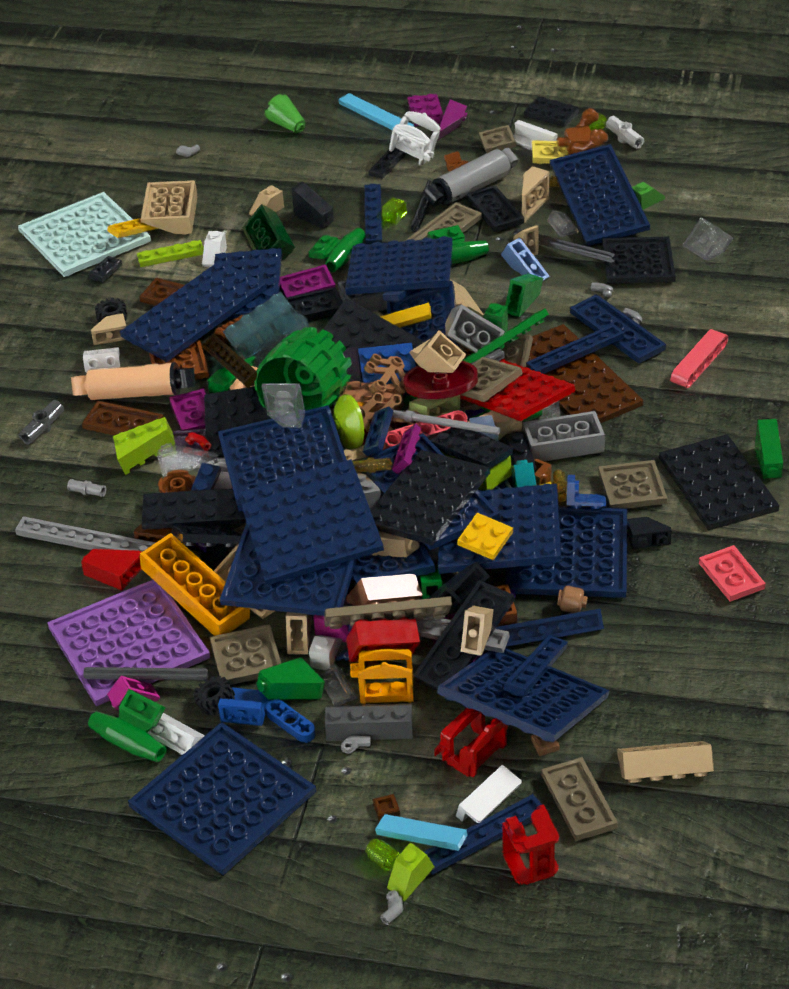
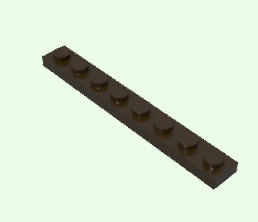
(230, 360)

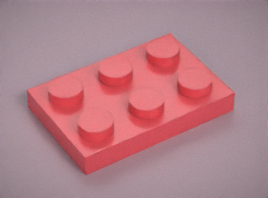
(731, 573)

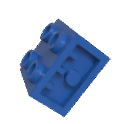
(578, 500)
(247, 707)

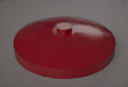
(438, 384)

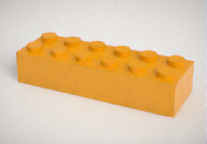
(191, 584)

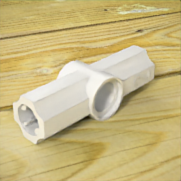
(625, 132)

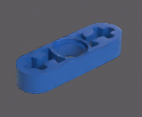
(294, 728)

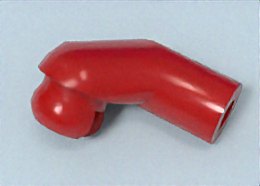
(201, 440)

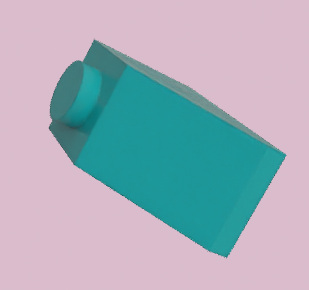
(523, 474)

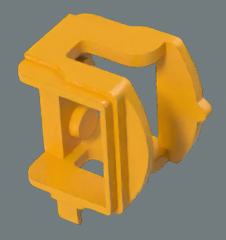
(386, 691)

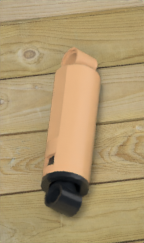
(133, 381)

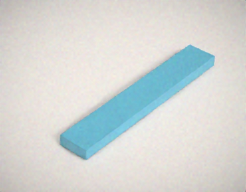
(370, 111)

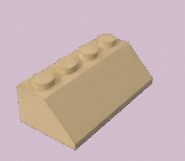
(665, 760)

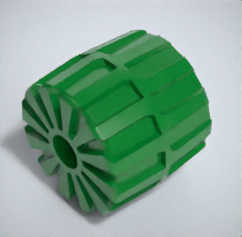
(310, 361)

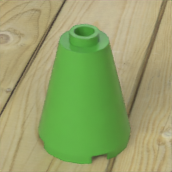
(285, 114)

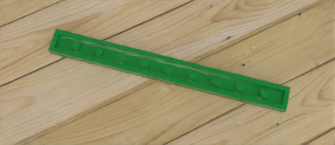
(498, 343)

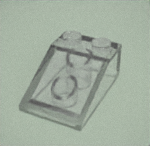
(183, 458)

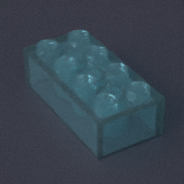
(262, 326)

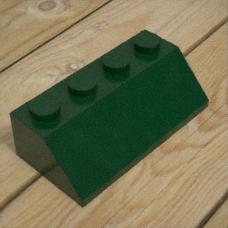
(266, 231)

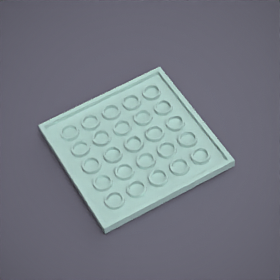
(79, 234)

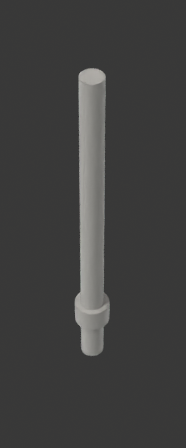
(411, 416)

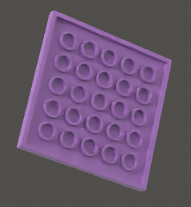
(128, 631)

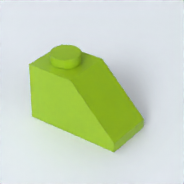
(409, 871)

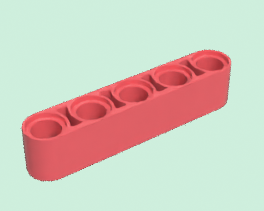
(699, 358)
(431, 430)

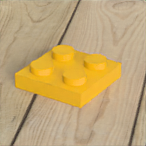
(485, 536)

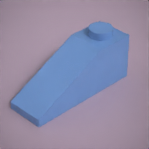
(522, 260)

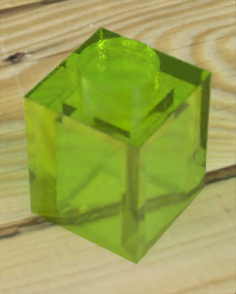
(394, 211)

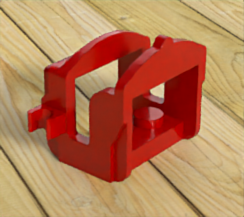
(480, 749)
(540, 845)

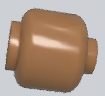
(571, 599)

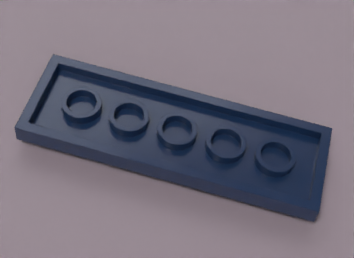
(637, 341)

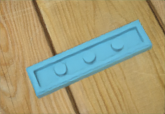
(421, 832)

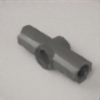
(41, 422)

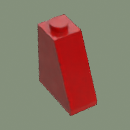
(112, 566)

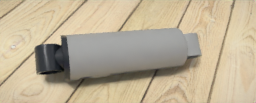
(470, 177)

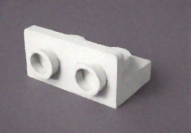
(101, 358)

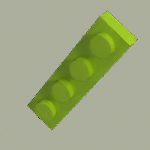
(170, 253)

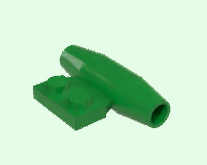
(336, 250)
(462, 250)
(130, 730)

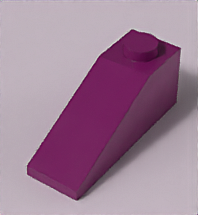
(452, 118)

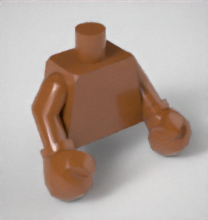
(581, 137)

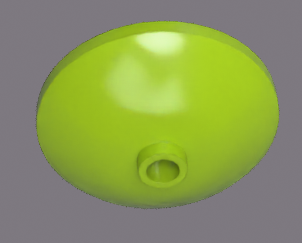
(349, 422)

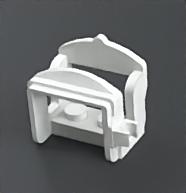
(412, 139)

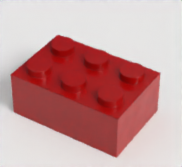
(381, 635)

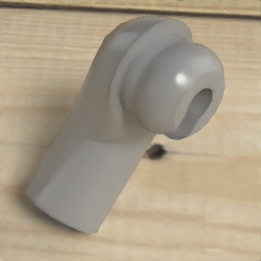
(187, 151)
(600, 287)
(635, 316)
(354, 741)
(395, 907)

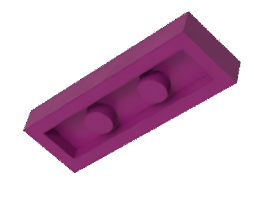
(406, 448)

